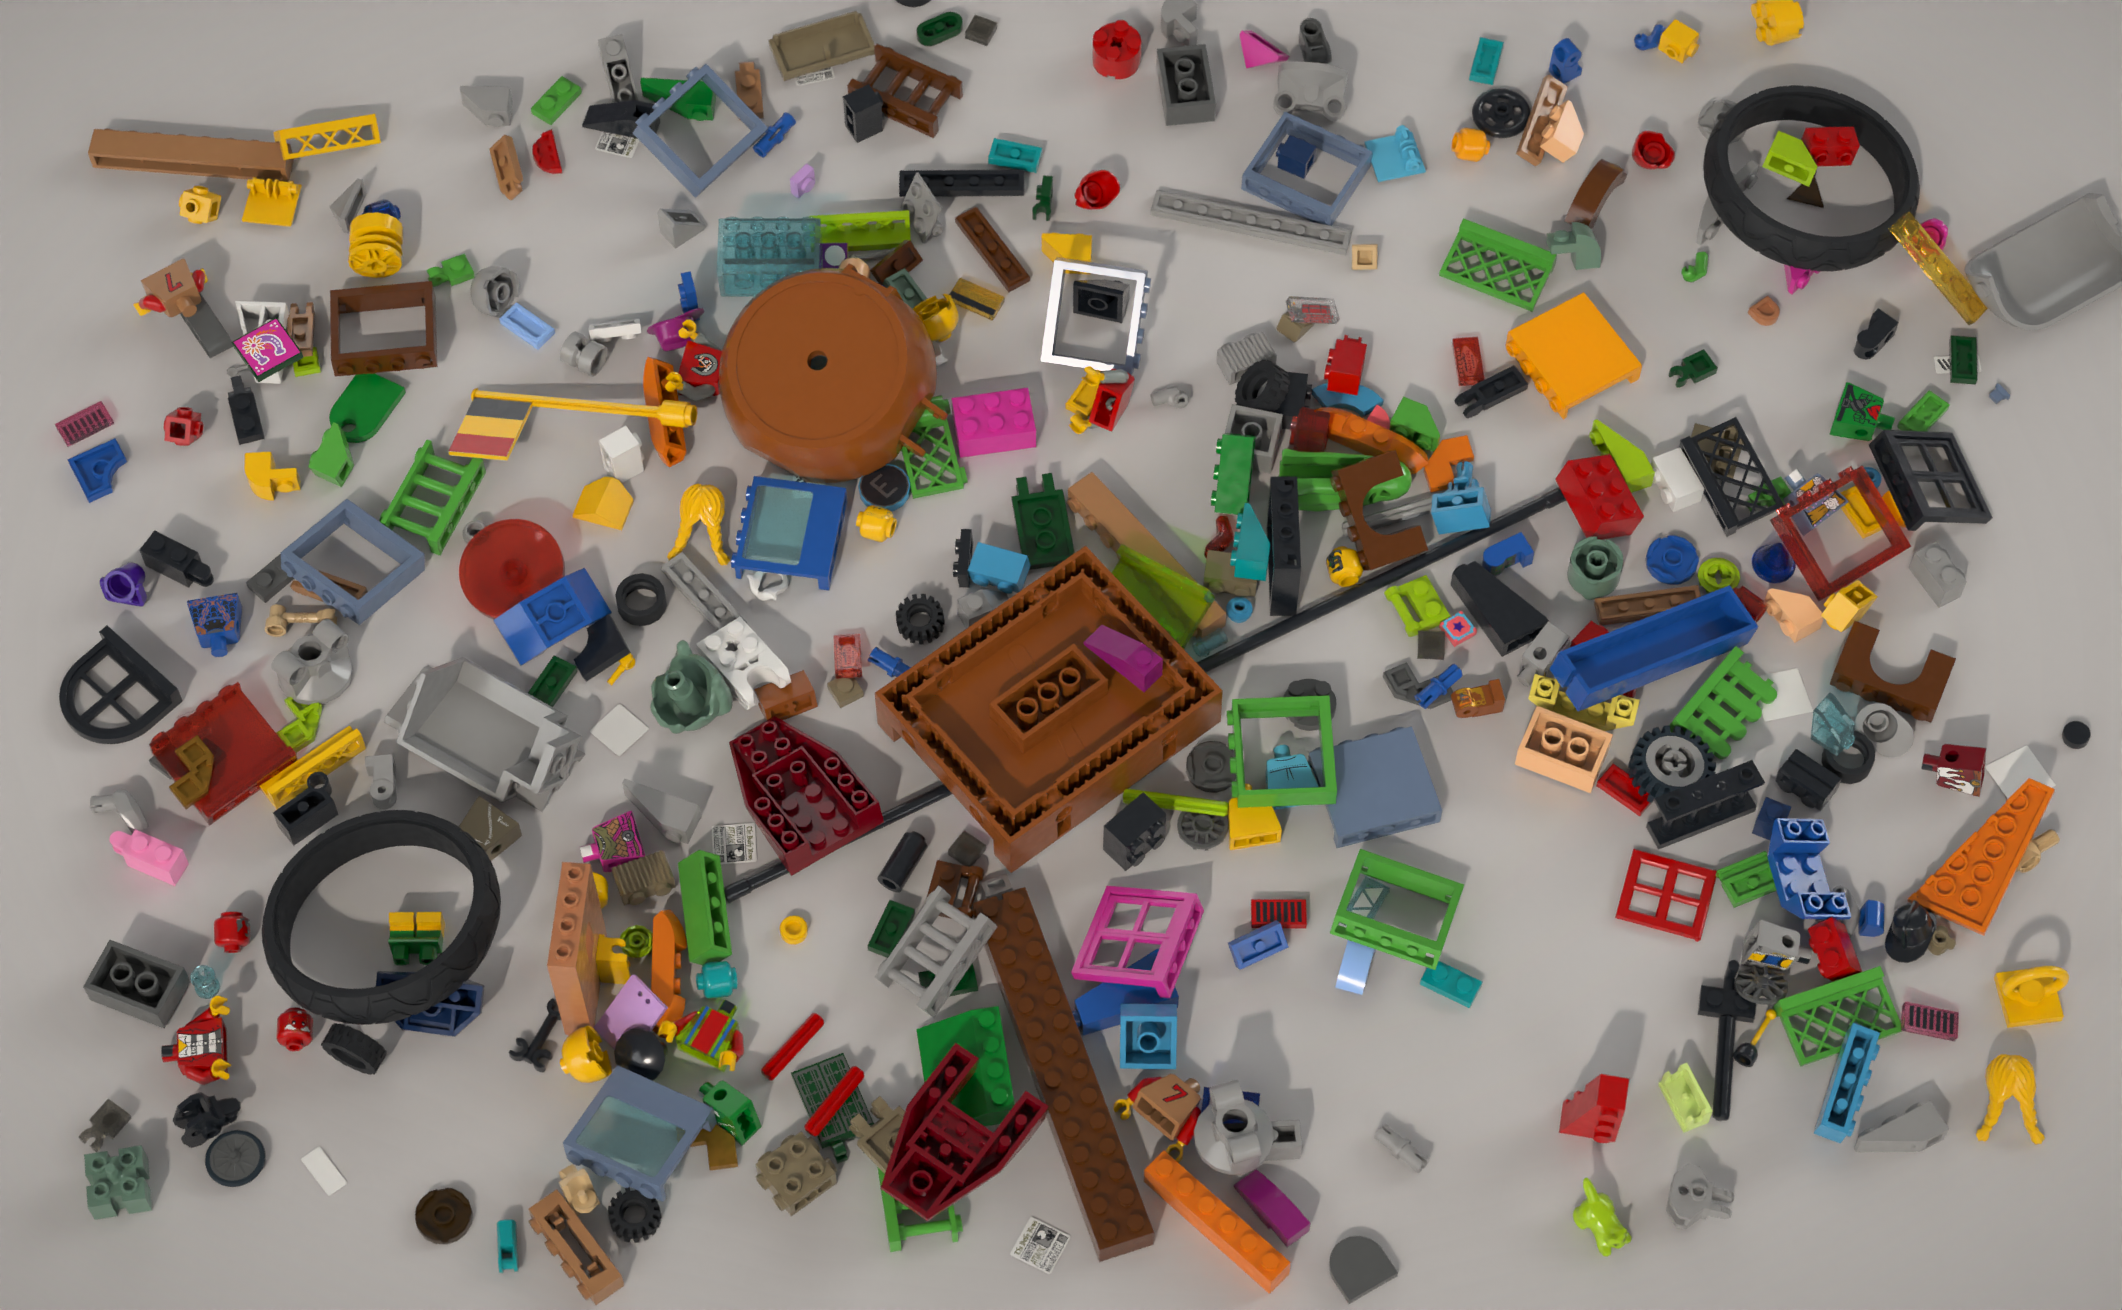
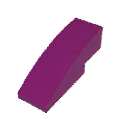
(1273, 1207)

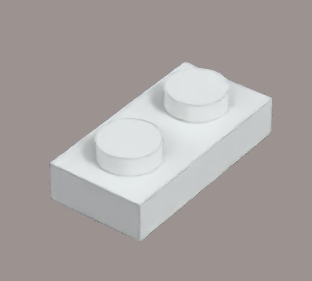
(626, 329)

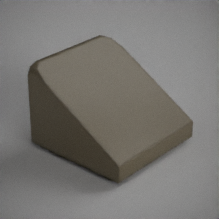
(1292, 330)

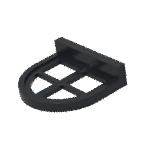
(138, 670)

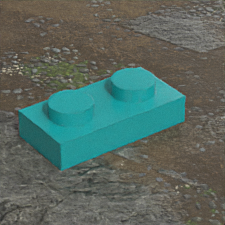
(1015, 155)
(1452, 984)

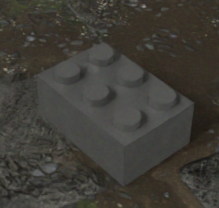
(1185, 85)
(136, 983)

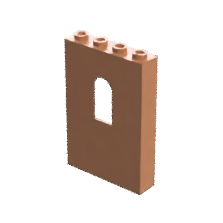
(574, 947)

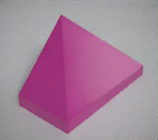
(1259, 51)

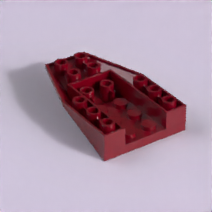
(801, 793)

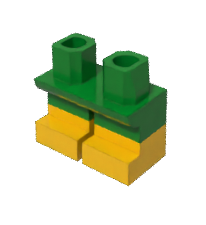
(416, 936)

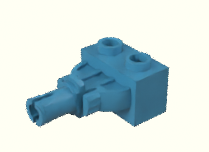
(1461, 506)

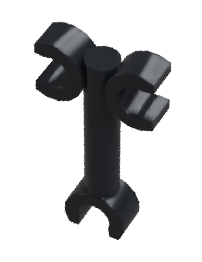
(534, 1053)

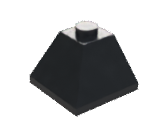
(1101, 299)

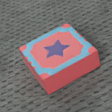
(1458, 628)

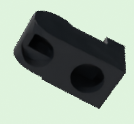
(1872, 340)

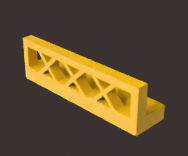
(327, 127)
(323, 759)

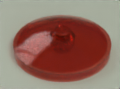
(508, 565)

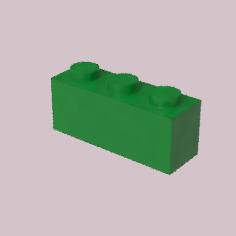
(1233, 473)

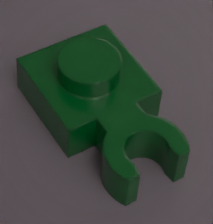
(1696, 366)

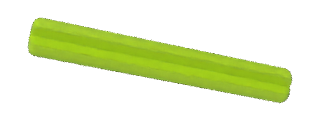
(1180, 803)

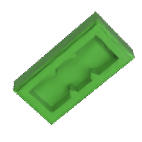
(1924, 413)

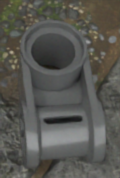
(1313, 42)

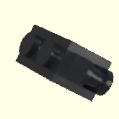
(175, 561)

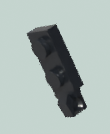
(244, 412)

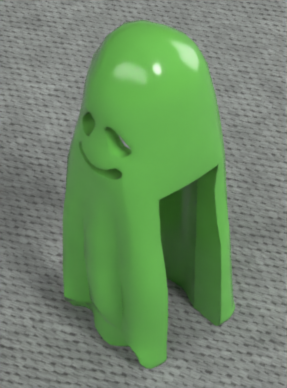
(1314, 481)

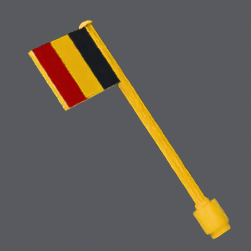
(498, 418)

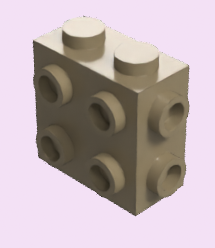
(795, 1173)

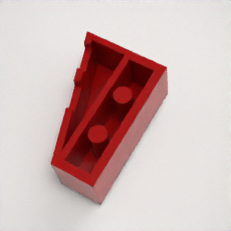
(1596, 1110)

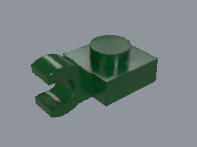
(1044, 194)

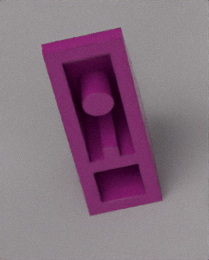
(1126, 656)

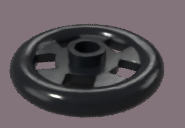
(1499, 129)

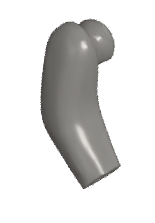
(1854, 910)

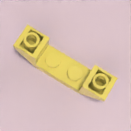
(1603, 716)

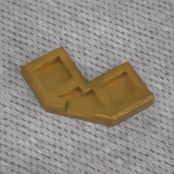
(196, 783)
(720, 1148)

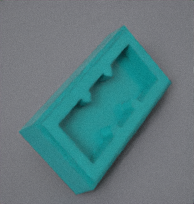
(1486, 61)

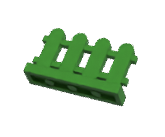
(1730, 695)

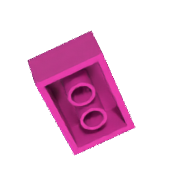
(993, 422)

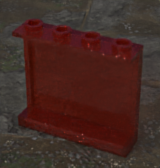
(242, 745)

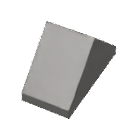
(679, 225)

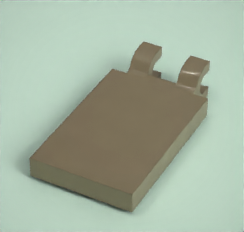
(880, 1138)

